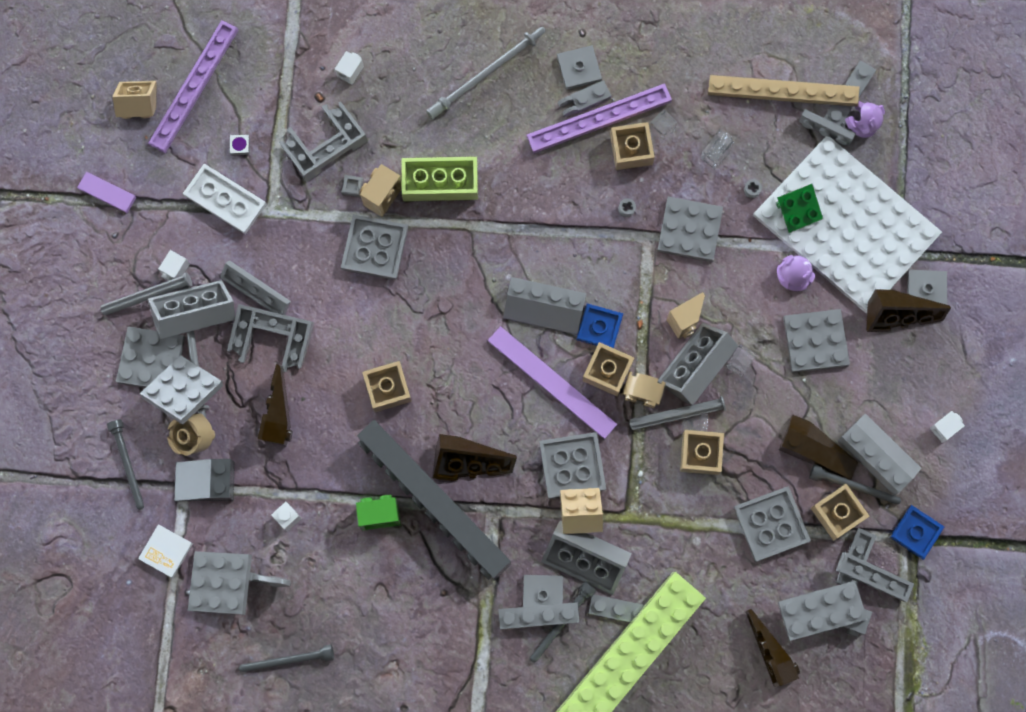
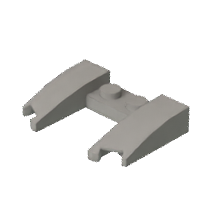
(310, 163)
(249, 318)

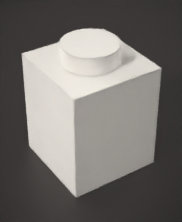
(349, 67)
(173, 266)
(947, 426)
(286, 516)

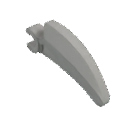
(270, 580)

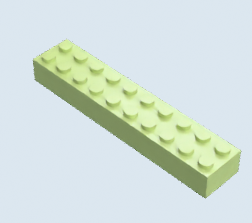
(635, 648)

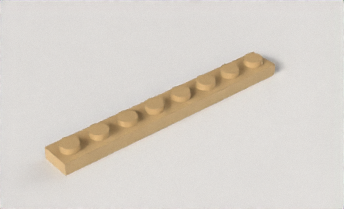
(783, 90)

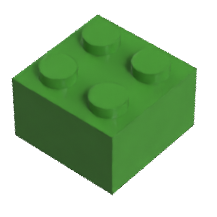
(378, 513)

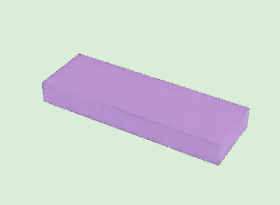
(106, 192)

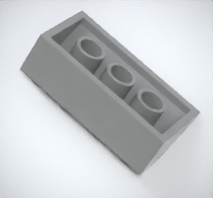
(544, 305)
(191, 309)
(698, 363)
(880, 454)
(587, 558)

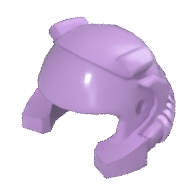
(870, 119)
(795, 273)

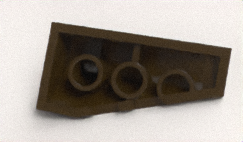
(895, 309)
(276, 423)
(815, 447)
(461, 457)
(777, 661)

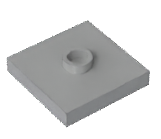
(579, 67)
(928, 285)
(542, 590)

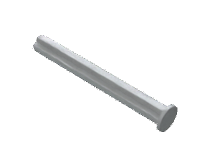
(143, 295)
(677, 414)

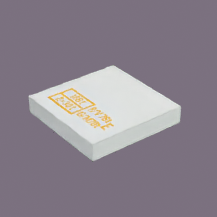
(165, 551)

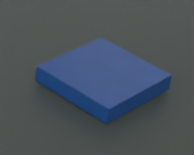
(599, 326)
(917, 532)

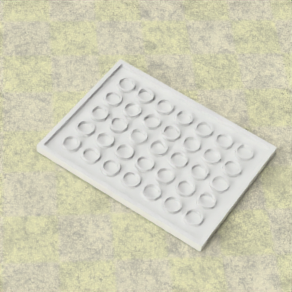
(865, 230)

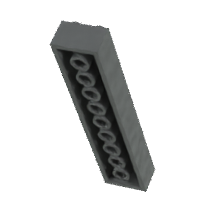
(437, 503)

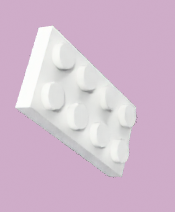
(224, 198)

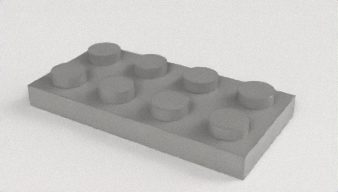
(822, 610)

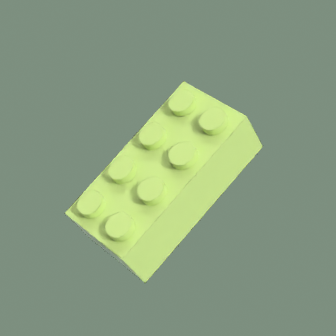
(439, 178)

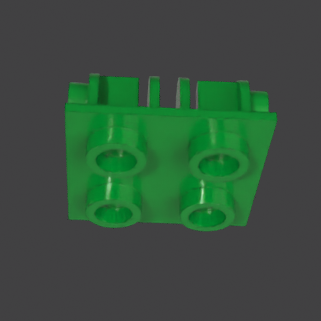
(800, 208)

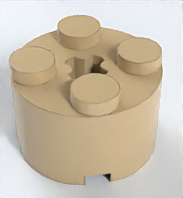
(643, 389)
(192, 436)

